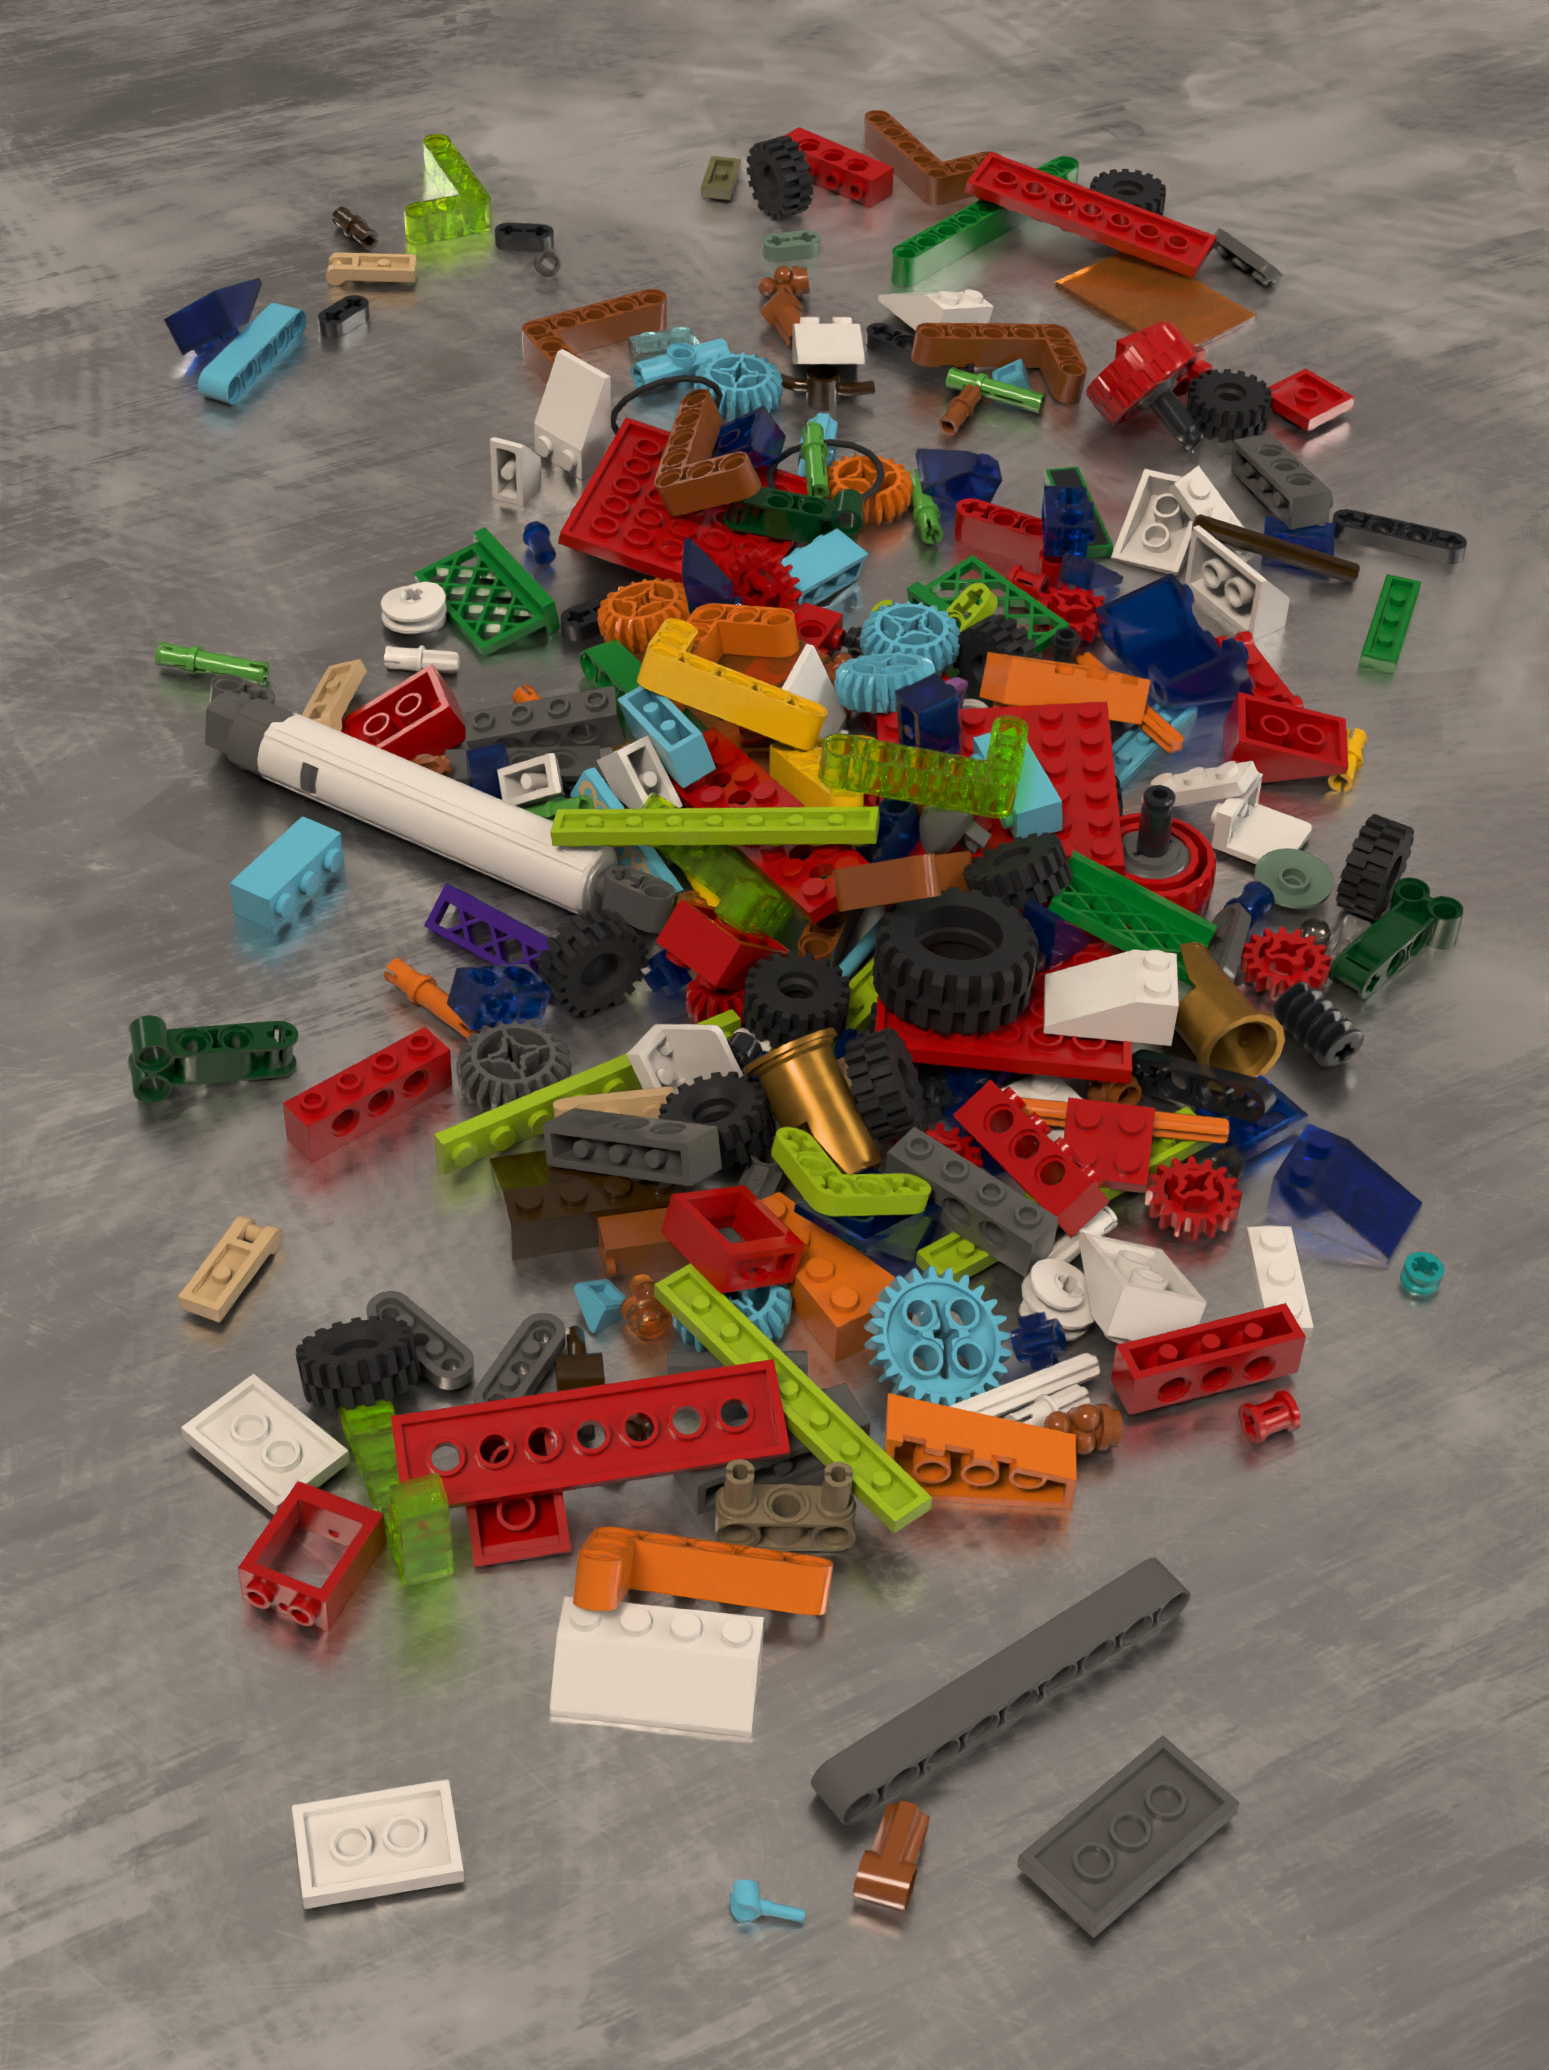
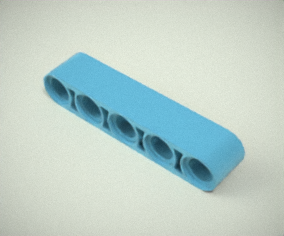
(252, 353)

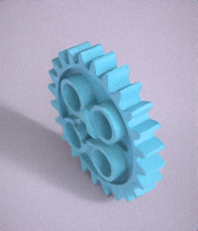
(937, 1338)

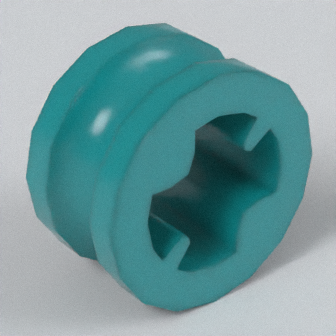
(1417, 1281)

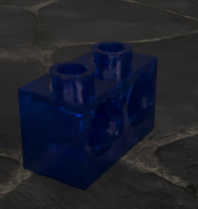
(1066, 521)
(498, 993)

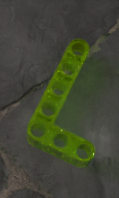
(464, 204)
(928, 775)
(745, 896)
(413, 1510)

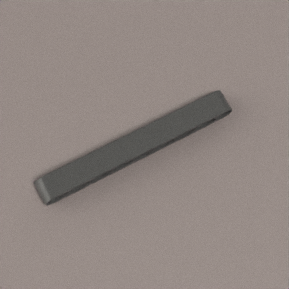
(998, 1691)

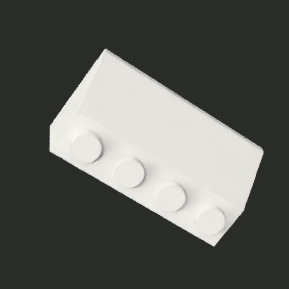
(658, 1667)

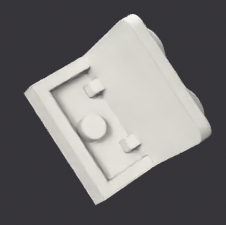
(1252, 829)
(680, 1053)

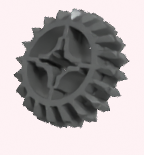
(510, 1063)

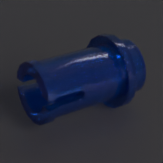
(537, 536)

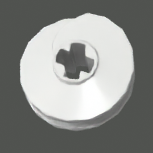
(414, 608)
(1060, 1293)

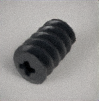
(1317, 1025)

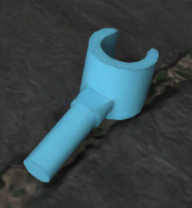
(748, 1906)

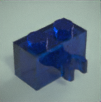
(929, 715)

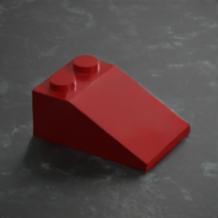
(411, 718)
(1284, 739)
(712, 947)
(520, 1526)

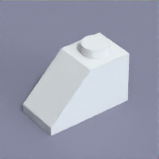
(514, 471)
(636, 773)
(531, 781)

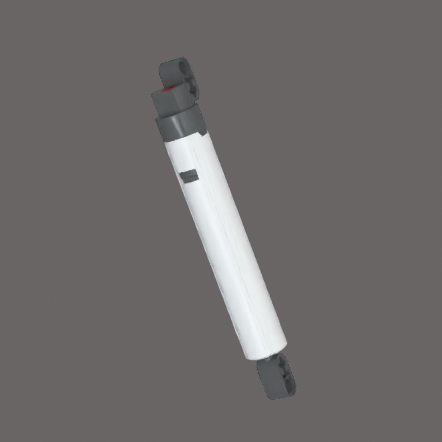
(425, 807)

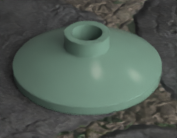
(1295, 878)

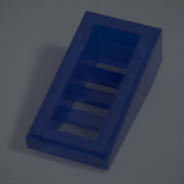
(1087, 573)

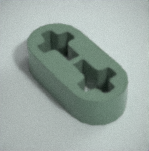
(791, 245)

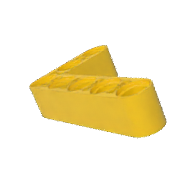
(725, 693)
(798, 774)

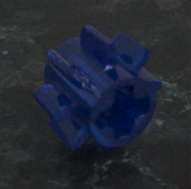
(666, 974)
(967, 1081)
(1038, 1340)

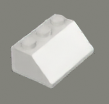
(1234, 587)

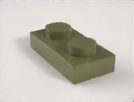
(720, 178)

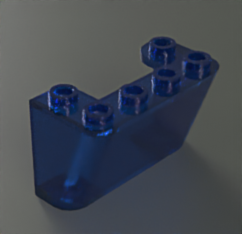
(1161, 641)

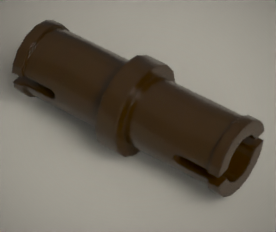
(355, 228)

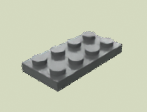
(1127, 1835)

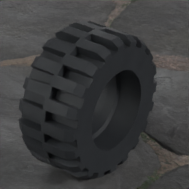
(955, 962)

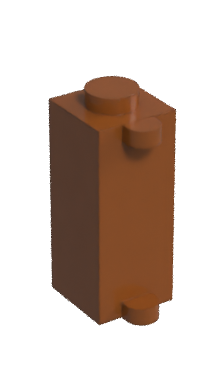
(635, 1246)

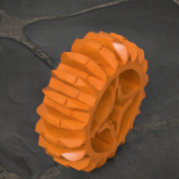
(860, 474)
(640, 610)

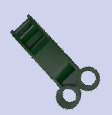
(797, 515)
(1398, 937)
(205, 1054)

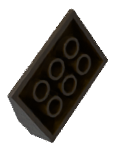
(558, 1207)

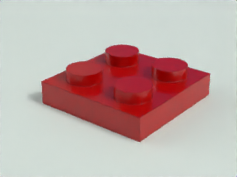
(1309, 399)
(1112, 1141)

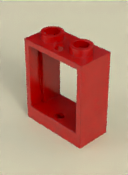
(768, 1243)
(329, 1517)

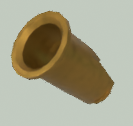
(1222, 1023)
(813, 1095)

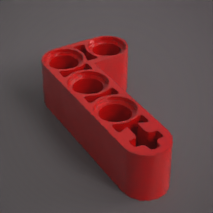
(1006, 535)

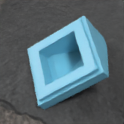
(1013, 374)
(599, 1303)

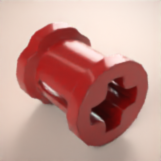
(1038, 583)
(1269, 1417)

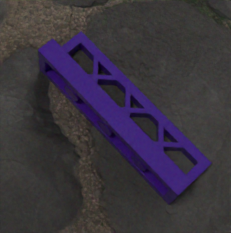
(497, 921)

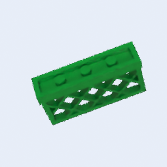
(510, 581)
(994, 581)
(1111, 899)

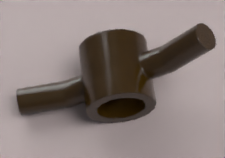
(824, 387)
(579, 1371)

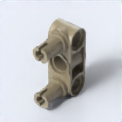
(786, 1514)

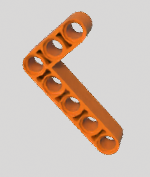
(742, 632)
(697, 1569)

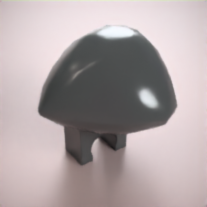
(944, 828)

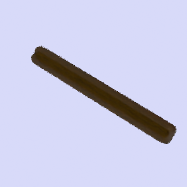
(1279, 549)

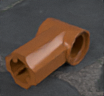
(782, 312)
(890, 1868)

